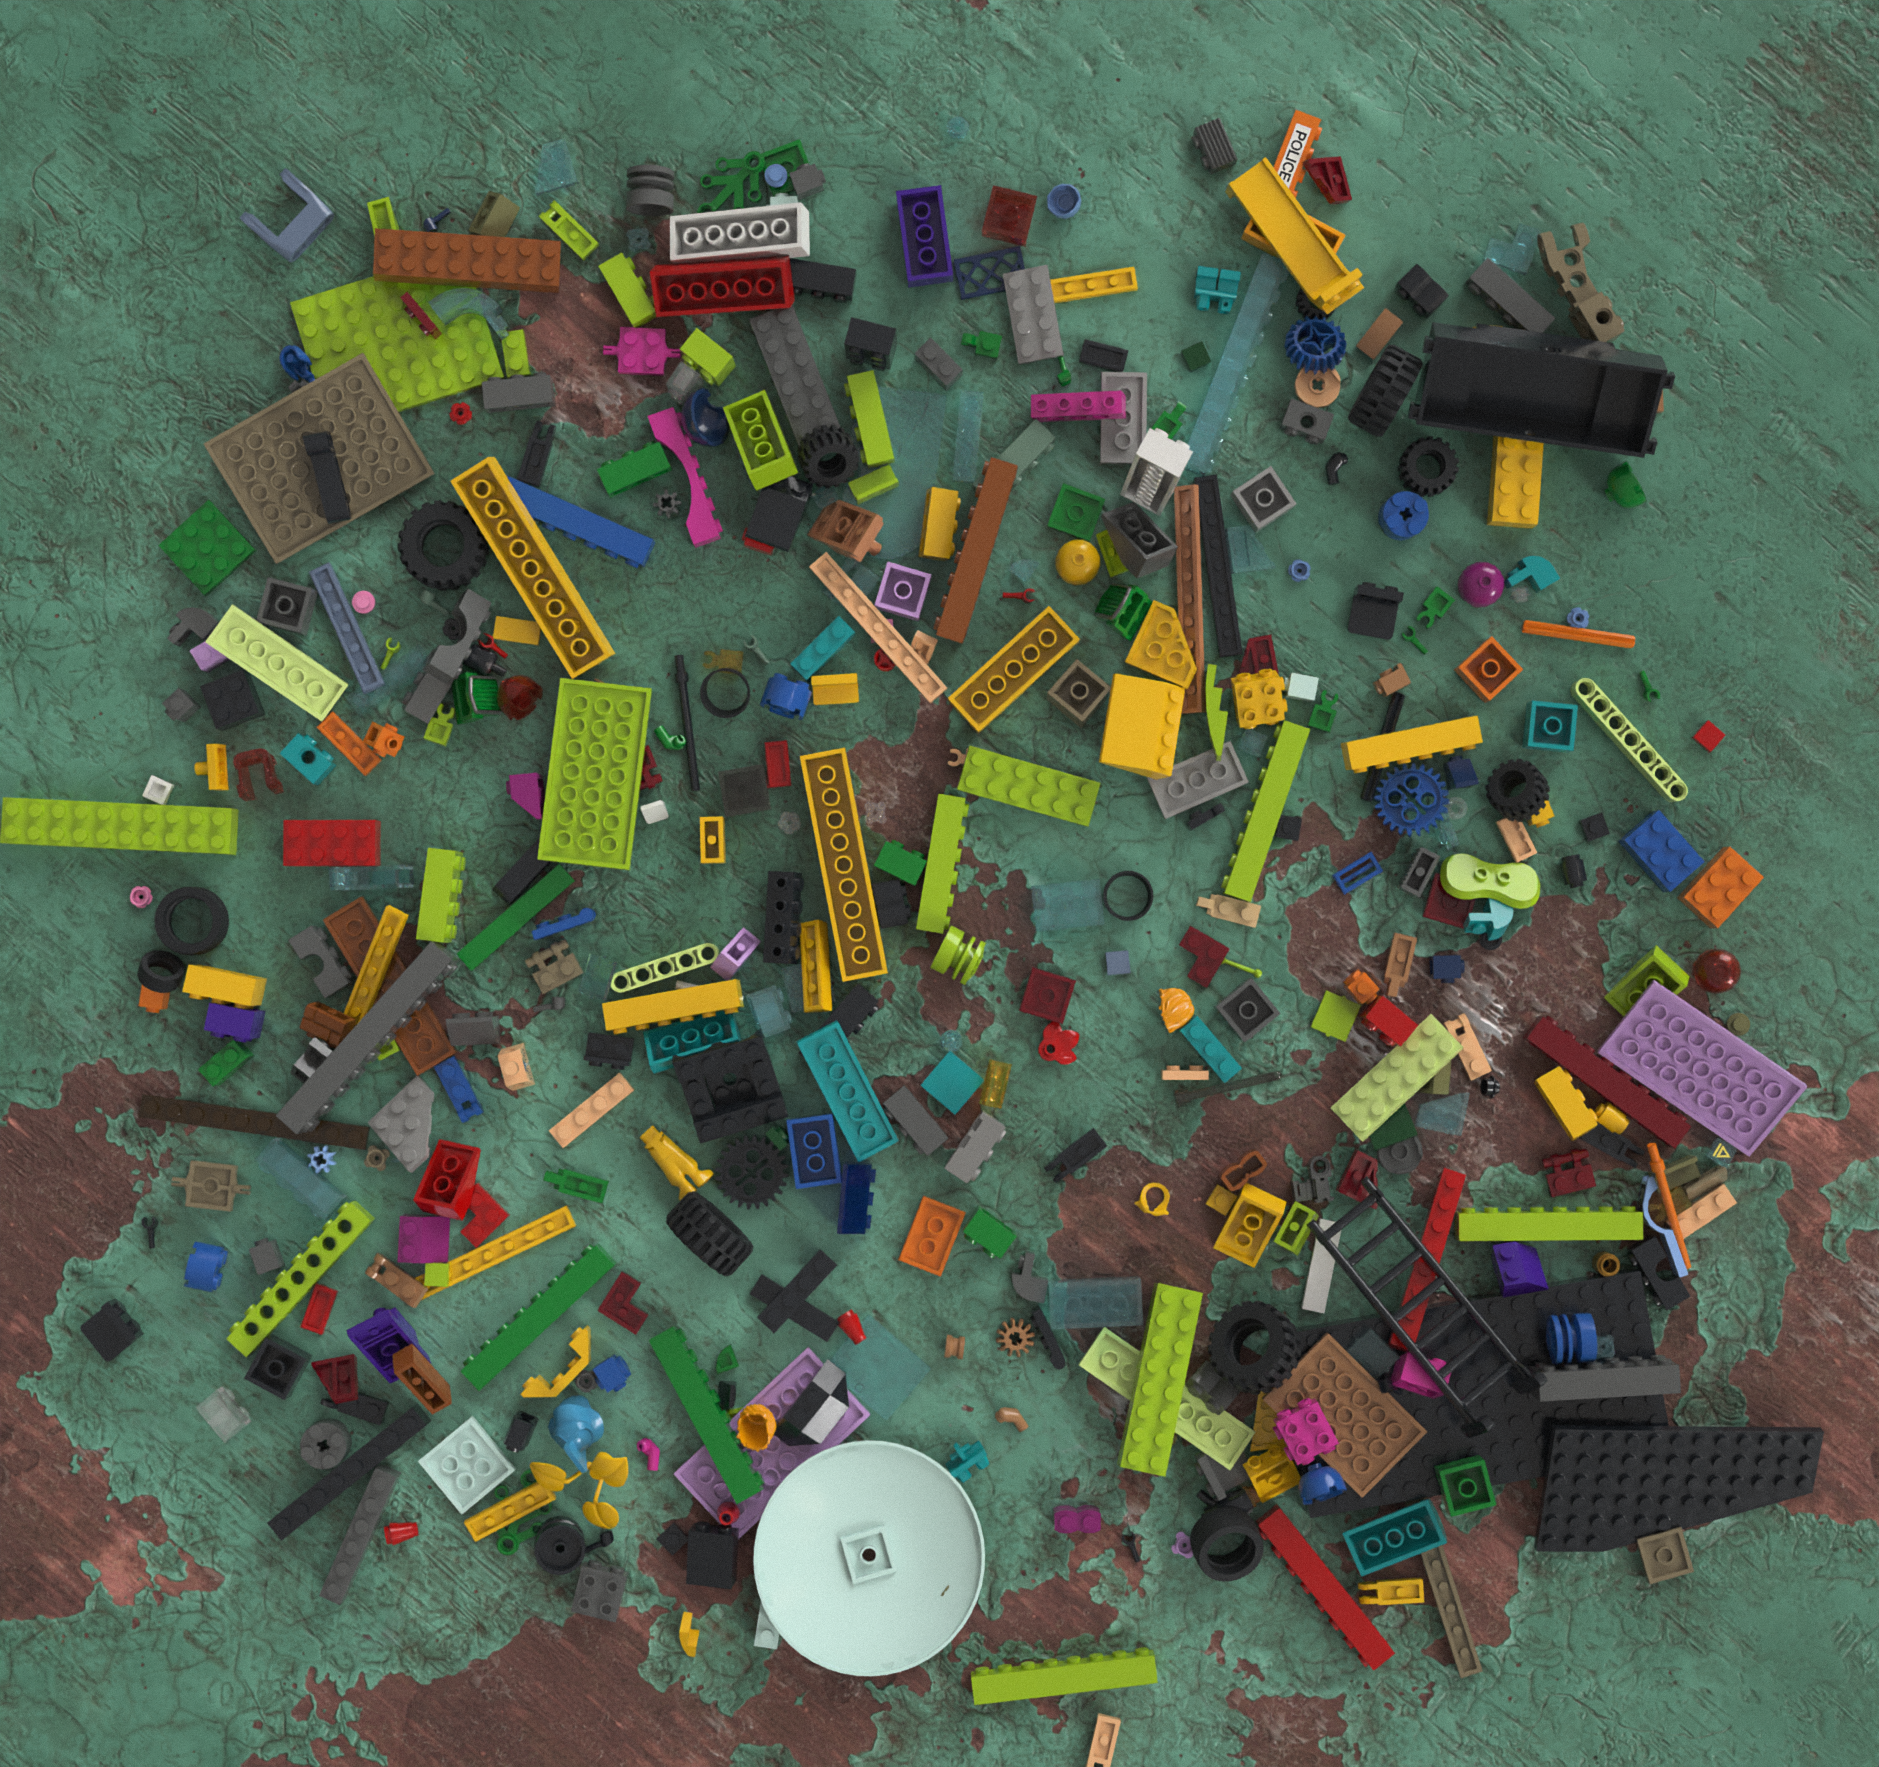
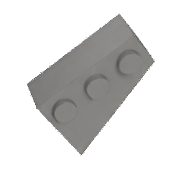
(975, 1147)

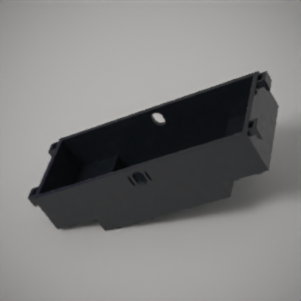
(1540, 386)

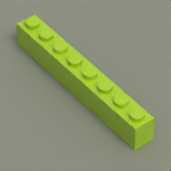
(1266, 810)
(1548, 1225)
(1063, 1677)

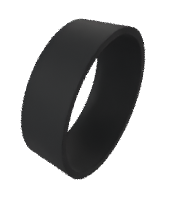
(713, 709)
(1149, 891)

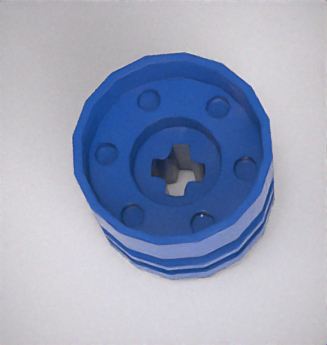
(1567, 1338)

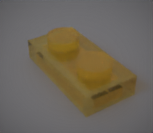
(995, 1084)

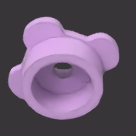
(1178, 1548)

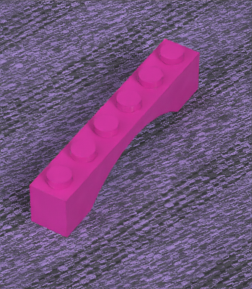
(700, 522)

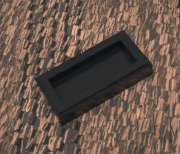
(1103, 356)

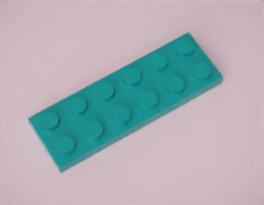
(847, 1091)

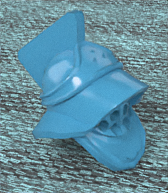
(576, 1428)

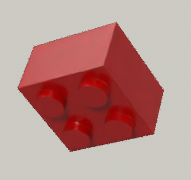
(1387, 1021)

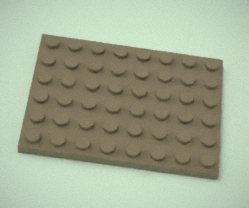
(275, 477)

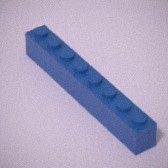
(584, 525)

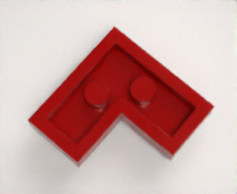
(488, 1216)

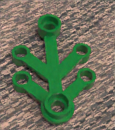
(734, 182)
(513, 1527)

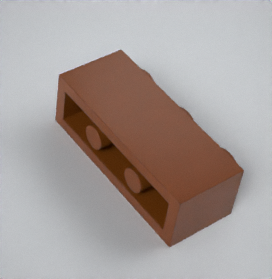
(422, 1379)

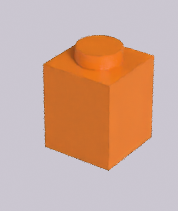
(153, 1000)

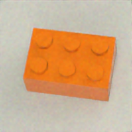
(1720, 887)

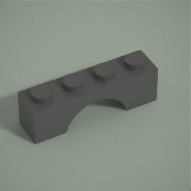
(469, 613)

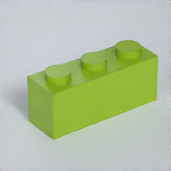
(629, 290)

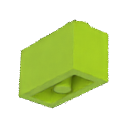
(1295, 1229)

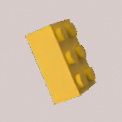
(224, 986)

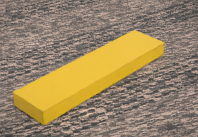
(1094, 285)
(508, 1510)

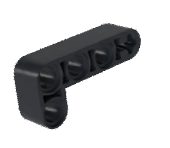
(328, 476)

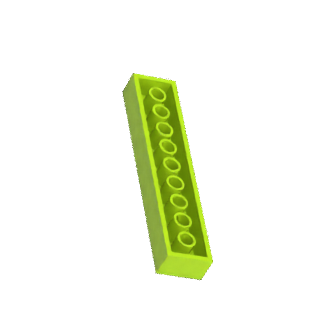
(119, 826)

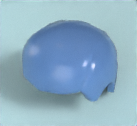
(1064, 201)

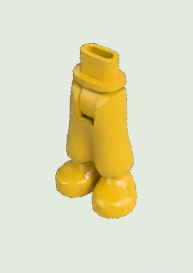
(674, 1162)

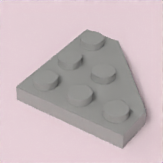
(406, 1123)

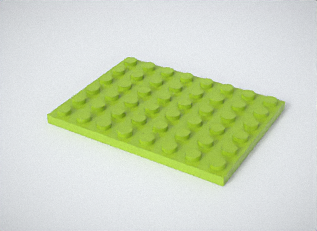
(410, 365)

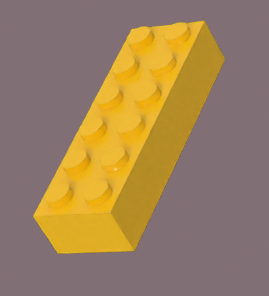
(1013, 669)

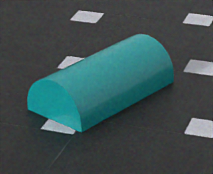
(688, 1038)
(1395, 1537)

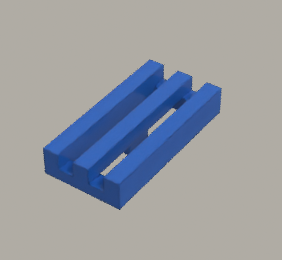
(1340, 883)

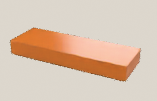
(349, 743)

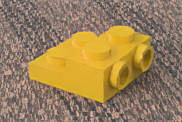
(1272, 1472)

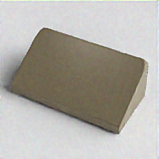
(1706, 1182)

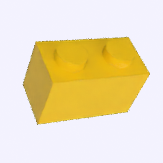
(712, 840)

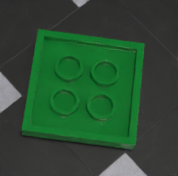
(207, 548)

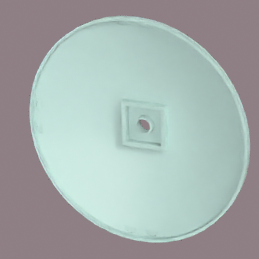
(878, 1611)

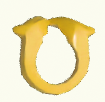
(1161, 1208)

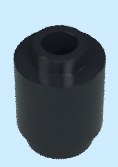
(1573, 871)

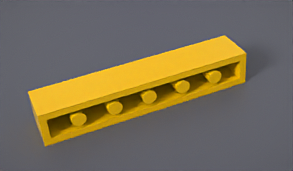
(1411, 743)
(673, 1005)

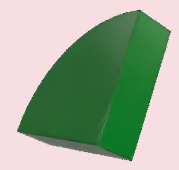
(726, 1360)

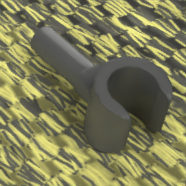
(558, 1003)

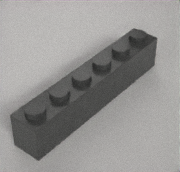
(360, 1534)

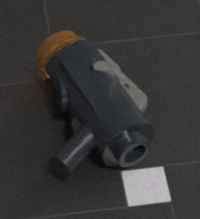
(1244, 1499)

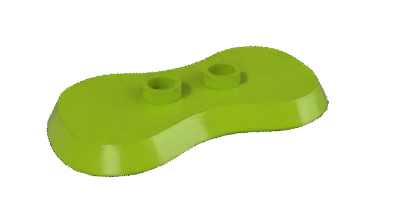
(1473, 878)

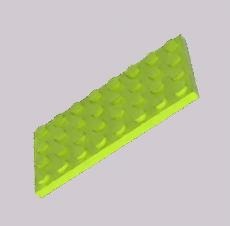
(594, 774)

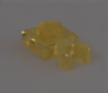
(727, 659)
(1679, 1200)

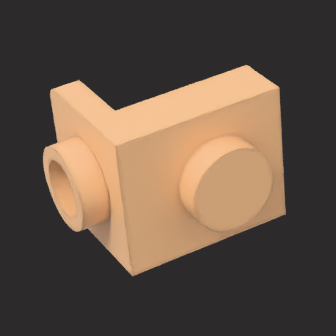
(924, 645)

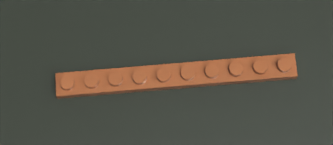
(1190, 589)

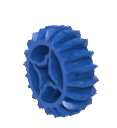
(1311, 350)

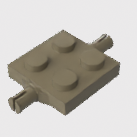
(211, 1185)

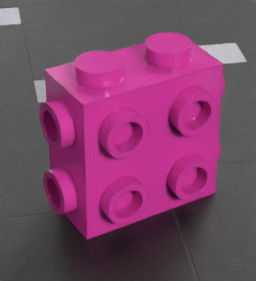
(1304, 1431)

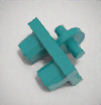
(964, 1458)

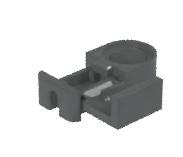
(1315, 1187)

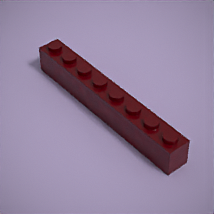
(1606, 1081)

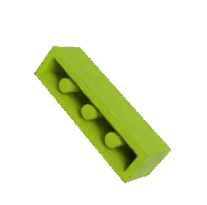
(870, 419)

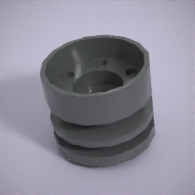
(650, 190)

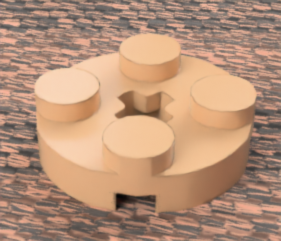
(1316, 398)

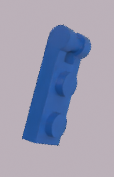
(565, 922)
(458, 1088)

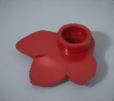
(1060, 1041)

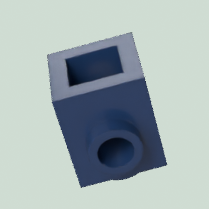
(1446, 967)

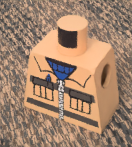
(515, 1067)

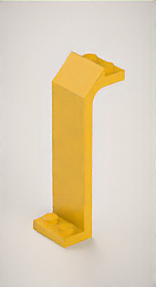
(1294, 237)

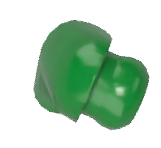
(669, 741)

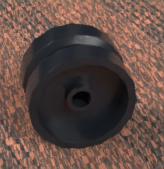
(564, 1558)

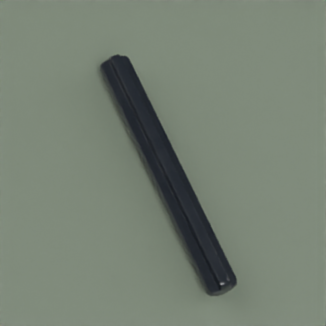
(1388, 727)

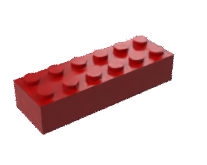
(722, 286)

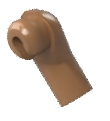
(1011, 1415)

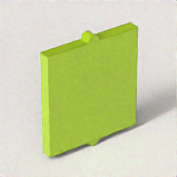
(1335, 1016)

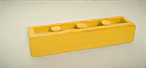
(815, 966)

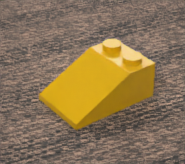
(1250, 1224)

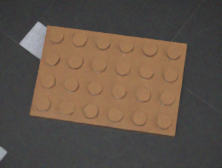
(1367, 1424)

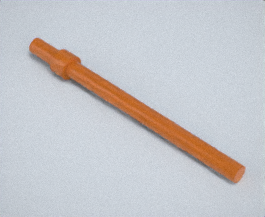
(1657, 1166)

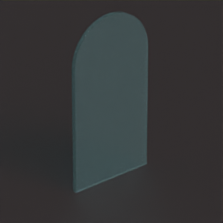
(915, 436)

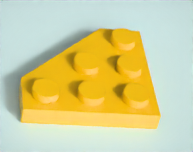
(1163, 647)

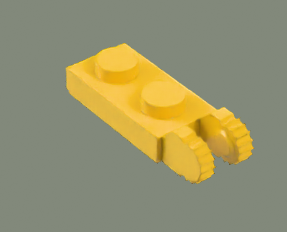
(1393, 1591)

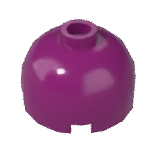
(1481, 584)

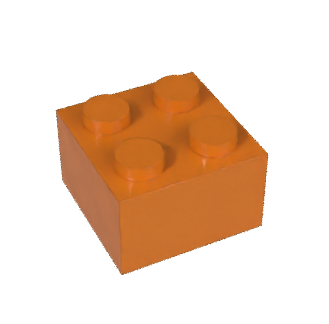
(1488, 669)

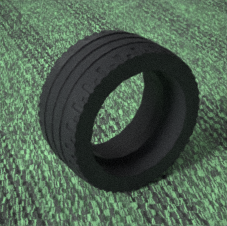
(163, 920)
(1236, 1563)

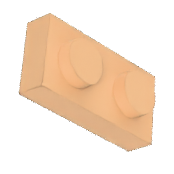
(1194, 1073)

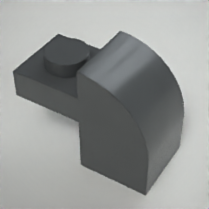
(192, 620)
(311, 1060)
(1028, 1285)

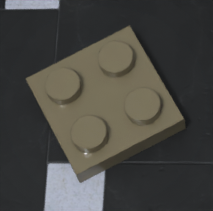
(1664, 1555)

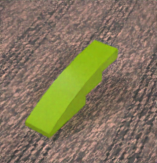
(1215, 718)

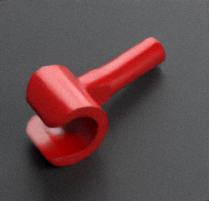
(1020, 595)
(490, 644)

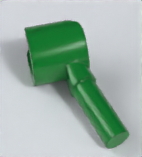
(1065, 377)
(1414, 640)
(1648, 688)

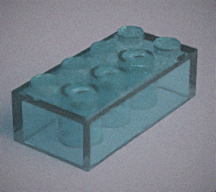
(1095, 1302)

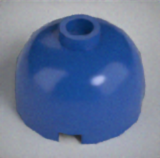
(1320, 1484)

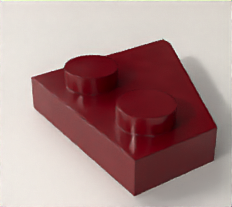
(1330, 178)
(1356, 1170)
(339, 1377)

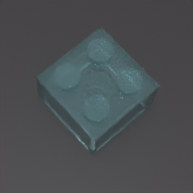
(769, 1011)

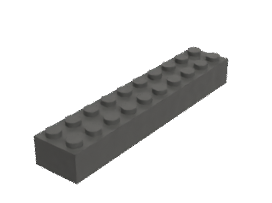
(368, 1037)

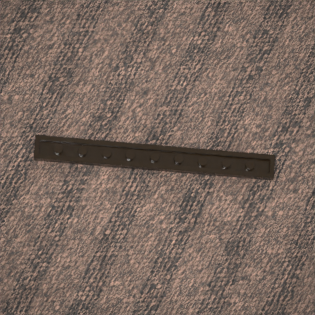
(249, 1121)

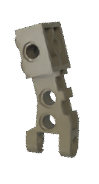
(1589, 310)

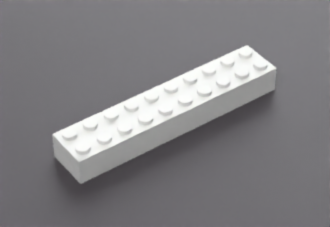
(1156, 470)

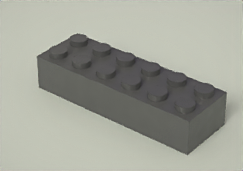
(793, 371)
(1608, 1378)

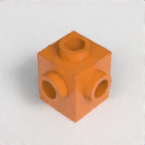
(383, 739)

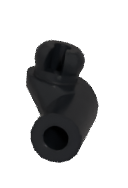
(1332, 466)

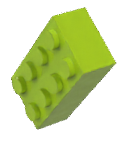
(760, 440)
(440, 895)

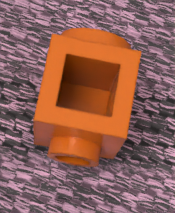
(1361, 987)

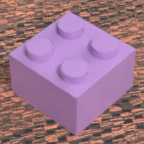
(903, 591)

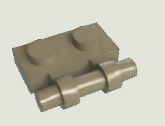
(558, 972)

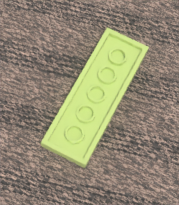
(276, 662)
(1397, 1078)

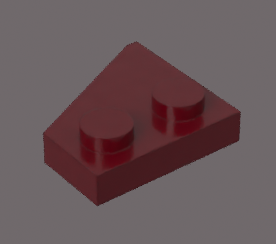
(1258, 655)

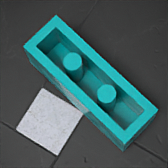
(823, 649)
(1210, 1049)

